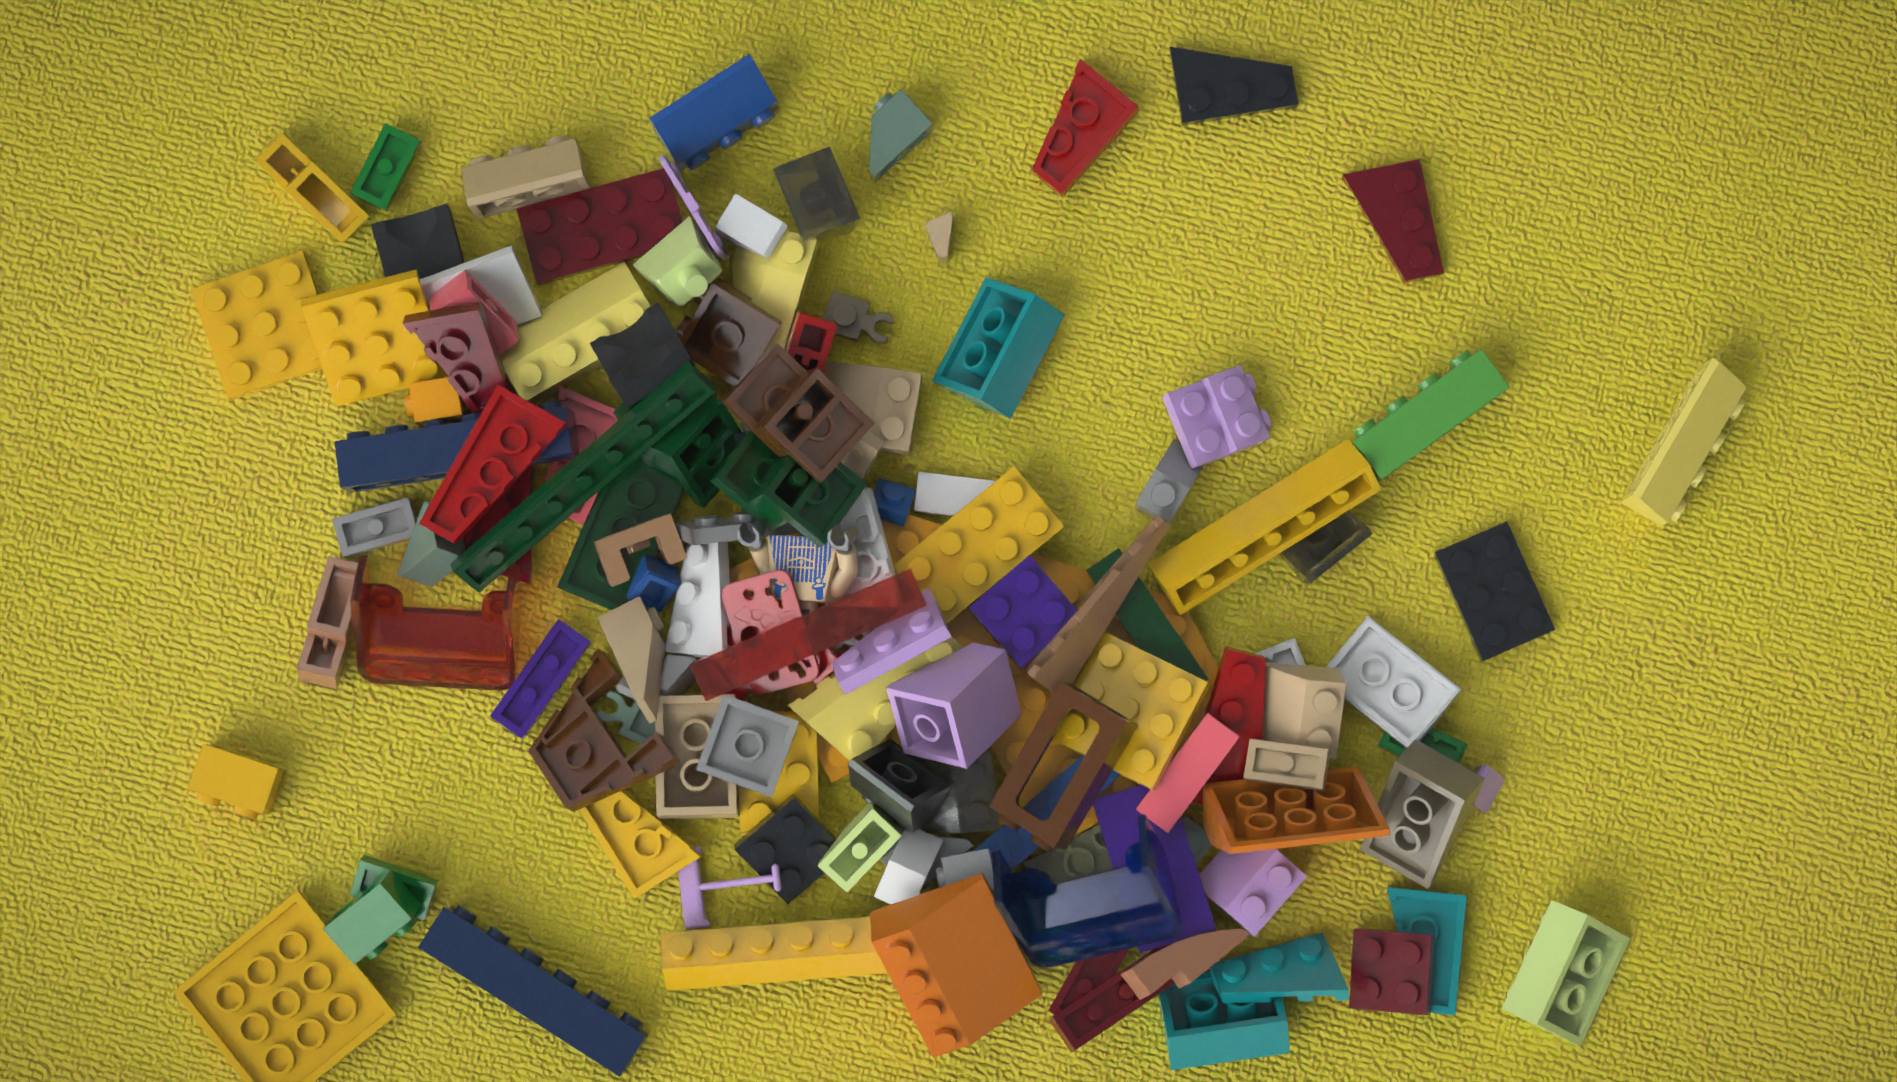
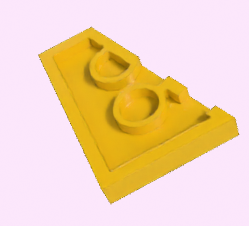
(637, 842)

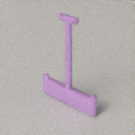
(692, 891)

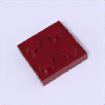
(1392, 971)

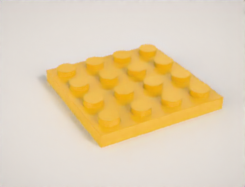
(285, 999)

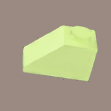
(860, 846)

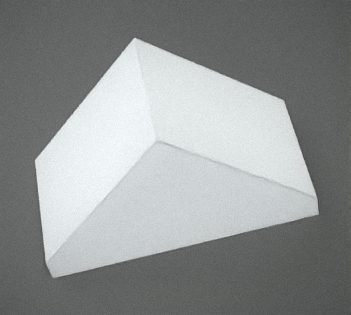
(750, 227)
(908, 866)

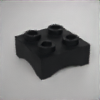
(418, 242)
(641, 355)

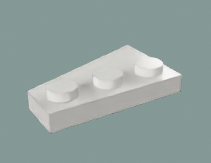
(699, 614)

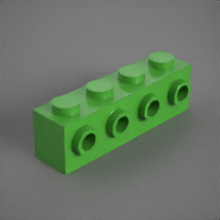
(1430, 414)

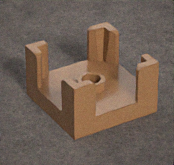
(635, 539)

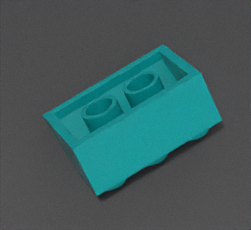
(998, 347)
(1209, 1032)

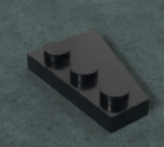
(1228, 87)

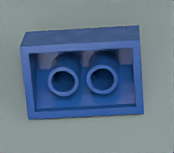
(715, 114)

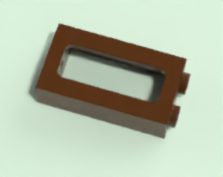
(1086, 783)

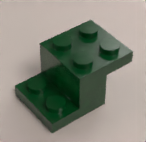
(694, 448)
(784, 492)

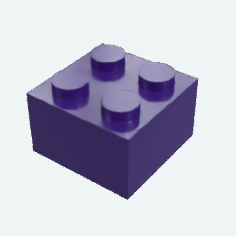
(1023, 611)

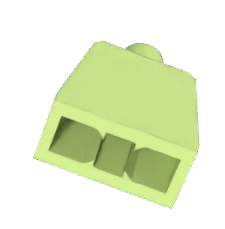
(680, 264)

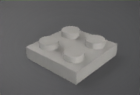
(747, 745)

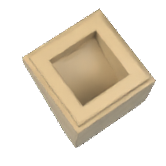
(939, 233)

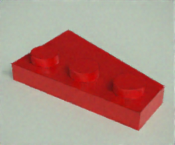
(1085, 126)

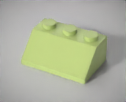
(1566, 973)

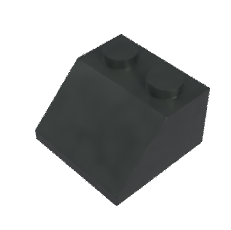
(898, 784)

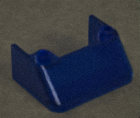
(1091, 912)

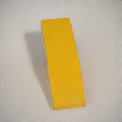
(311, 187)

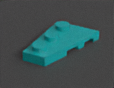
(1438, 915)
(1285, 970)

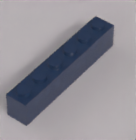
(427, 452)
(533, 990)

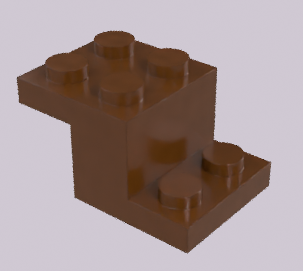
(798, 412)

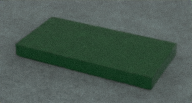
(626, 501)

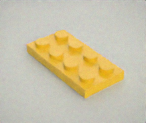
(981, 543)

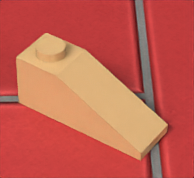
(639, 650)

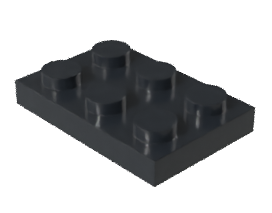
(1494, 591)

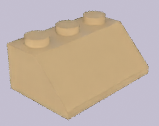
(524, 177)

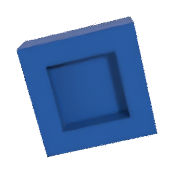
(893, 501)

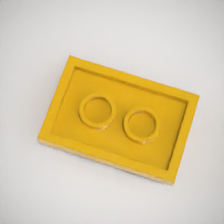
(797, 777)

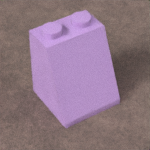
(955, 705)

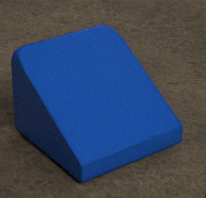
(654, 582)

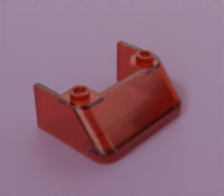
(435, 644)

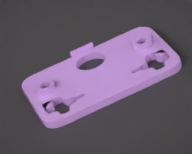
(713, 238)

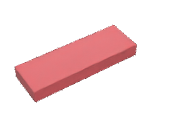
(1188, 772)

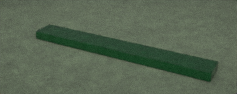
(583, 477)

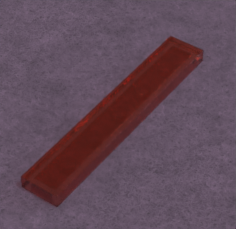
(808, 634)

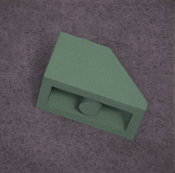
(894, 132)

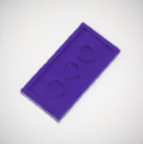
(1120, 830)

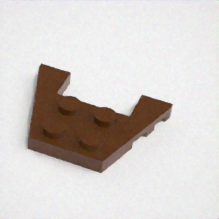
(583, 755)

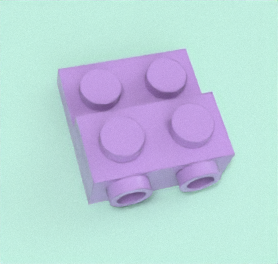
(1217, 416)

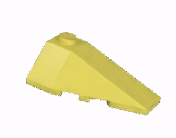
(776, 282)

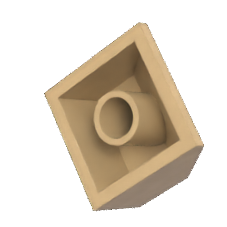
(1303, 705)

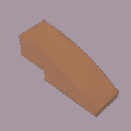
(329, 626)
(1181, 961)

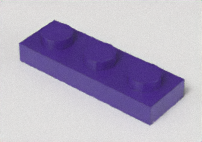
(540, 679)

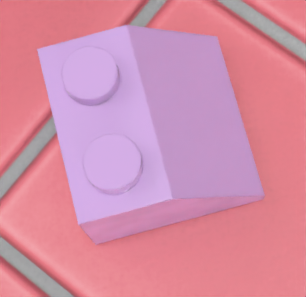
(1250, 885)

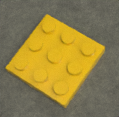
(259, 324)
(364, 341)
(1145, 691)

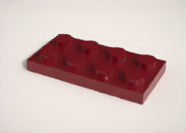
(599, 225)

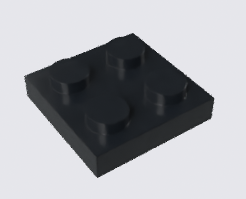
(790, 839)

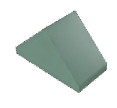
(428, 555)

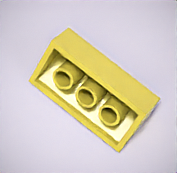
(557, 345)
(1685, 442)

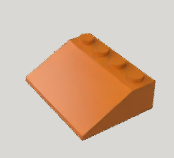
(1269, 816)
(953, 963)

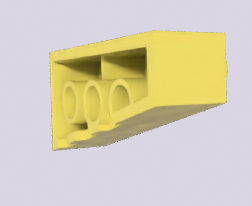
(864, 715)

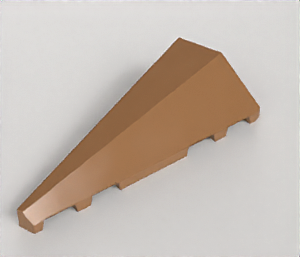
(1075, 641)

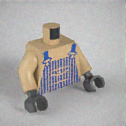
(817, 573)

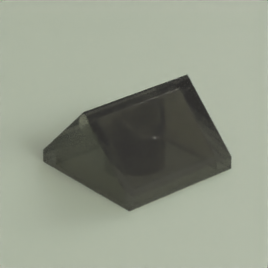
(817, 195)
(1325, 547)

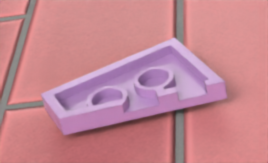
(892, 645)

